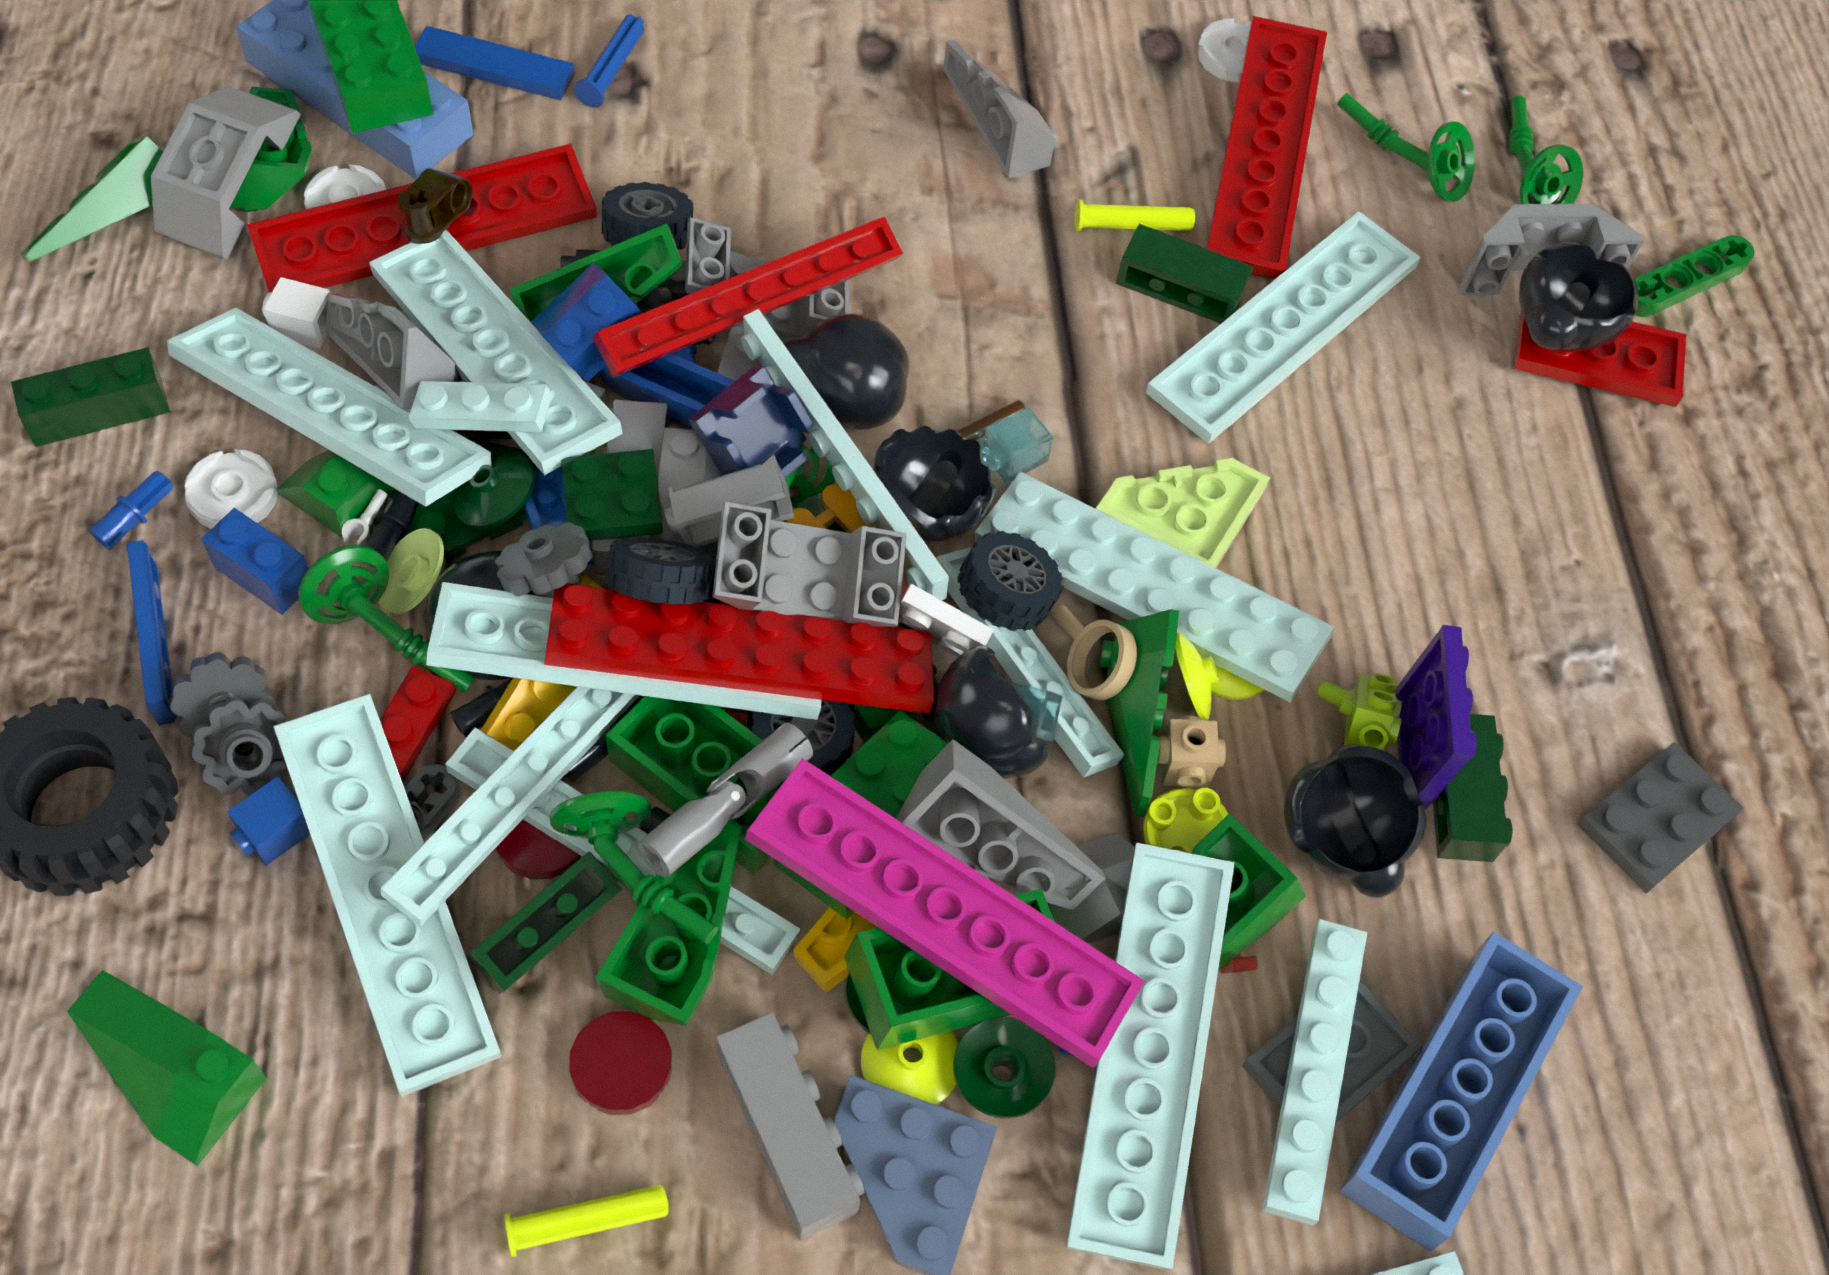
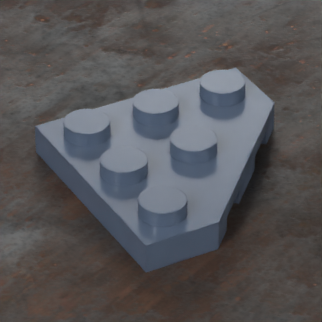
(915, 1170)

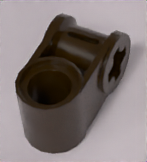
(433, 204)

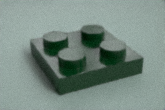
(613, 494)

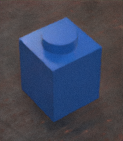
(268, 822)

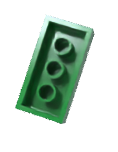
(372, 62)
(678, 753)
(883, 775)
(911, 996)

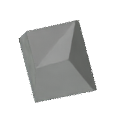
(1103, 908)

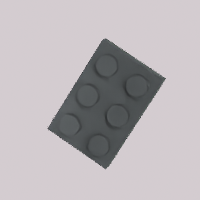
(1660, 817)
(1374, 1053)

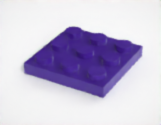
(1435, 715)

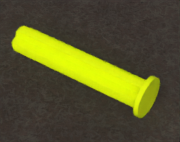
(1131, 216)
(585, 1218)

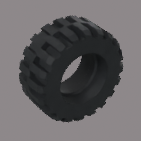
(113, 835)

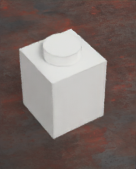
(297, 311)

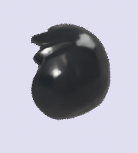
(935, 480)

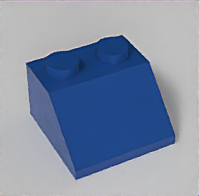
(579, 313)

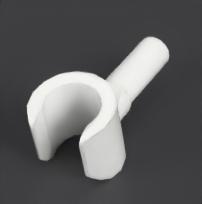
(361, 526)

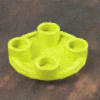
(1182, 818)

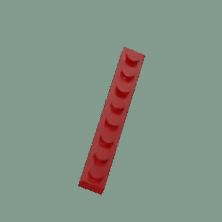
(762, 288)

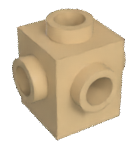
(1190, 752)

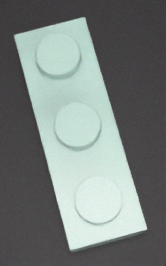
(480, 406)

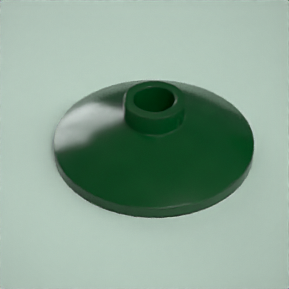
(495, 491)
(1007, 1044)

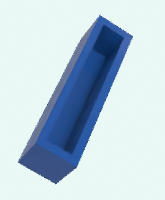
(670, 381)

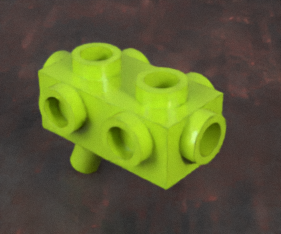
(1369, 709)

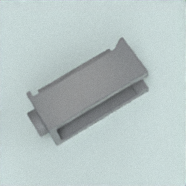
(698, 507)

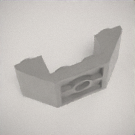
(208, 164)
(1531, 227)
(712, 262)
(808, 568)

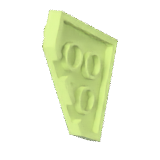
(1189, 507)

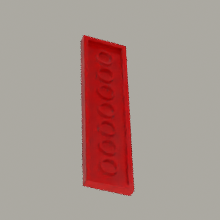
(1267, 145)
(340, 238)
(740, 649)

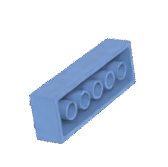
(287, 49)
(1461, 1092)

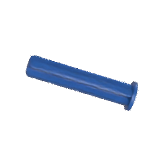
(592, 88)

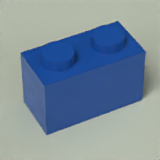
(256, 560)

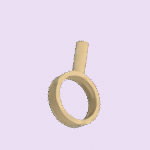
(1083, 640)

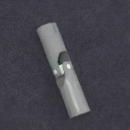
(703, 819)

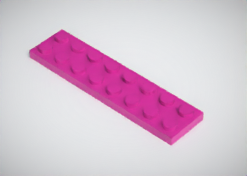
(946, 912)

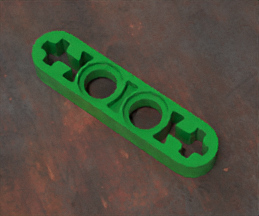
(1693, 281)

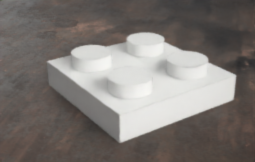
(951, 626)

